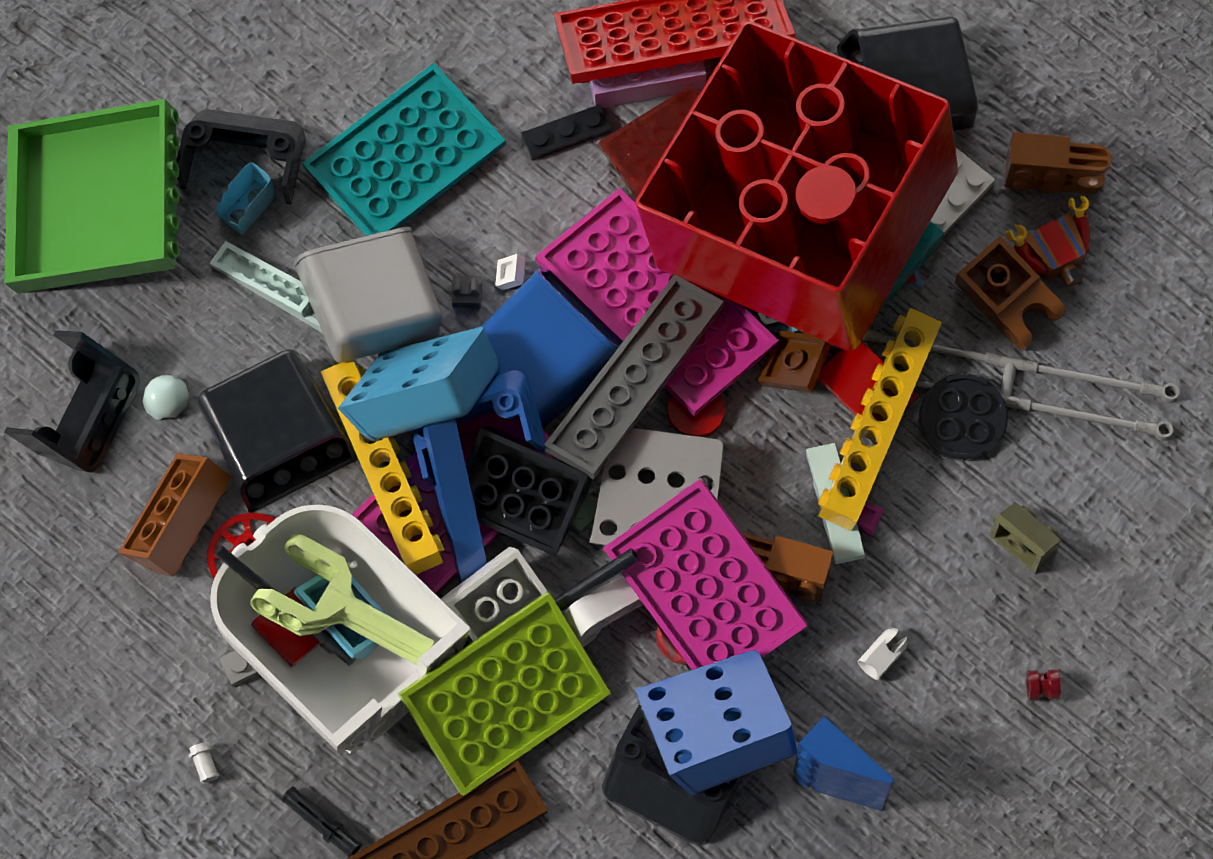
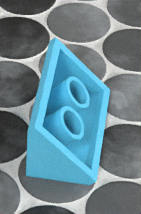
(352, 642)

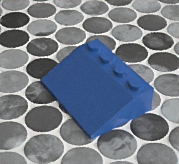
(840, 769)

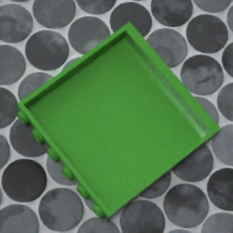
(91, 196)

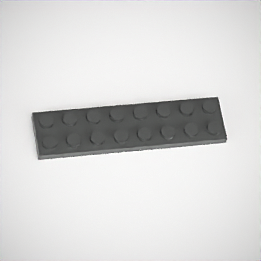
(633, 376)

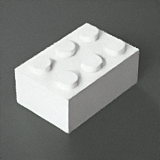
(494, 593)

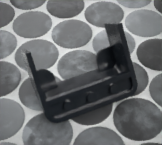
(281, 138)
(94, 411)
(658, 798)

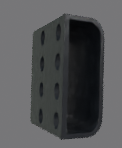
(923, 55)
(270, 423)

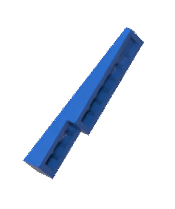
(455, 497)

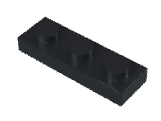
(566, 132)

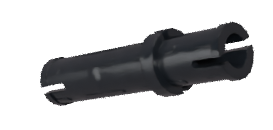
(347, 845)

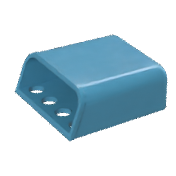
(421, 384)

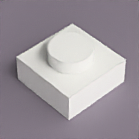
(510, 272)

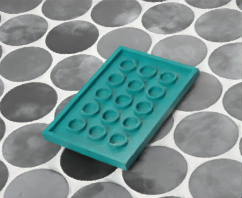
(404, 153)

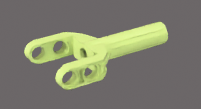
(336, 604)

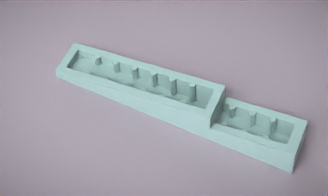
(266, 282)

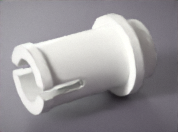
(203, 761)

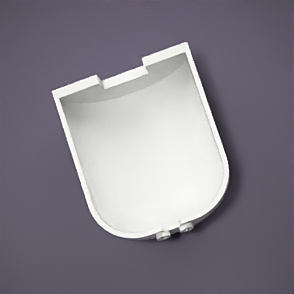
(335, 698)

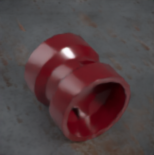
(1043, 685)

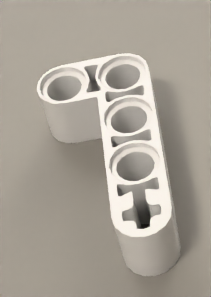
(601, 608)

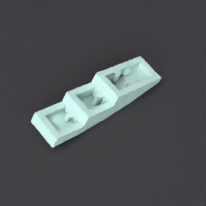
(844, 543)

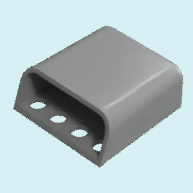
(370, 294)
(649, 472)

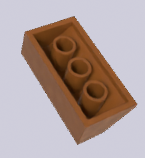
(175, 514)

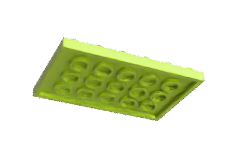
(504, 693)

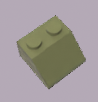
(1025, 536)

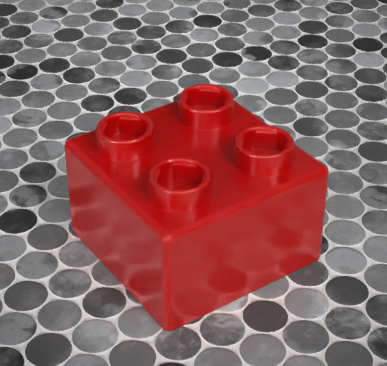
(727, 184)

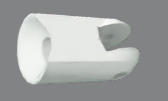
(879, 657)

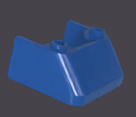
(509, 397)

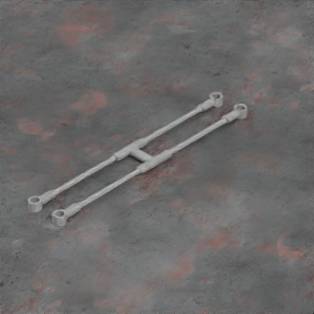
(1012, 364)

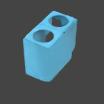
(240, 186)

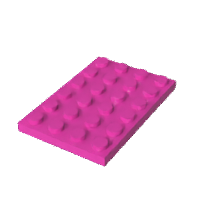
(705, 581)

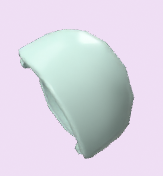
(165, 397)

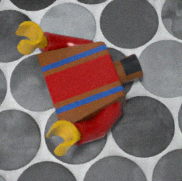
(1056, 246)

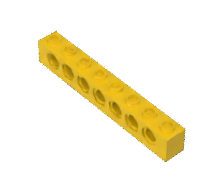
(922, 332)
(416, 555)

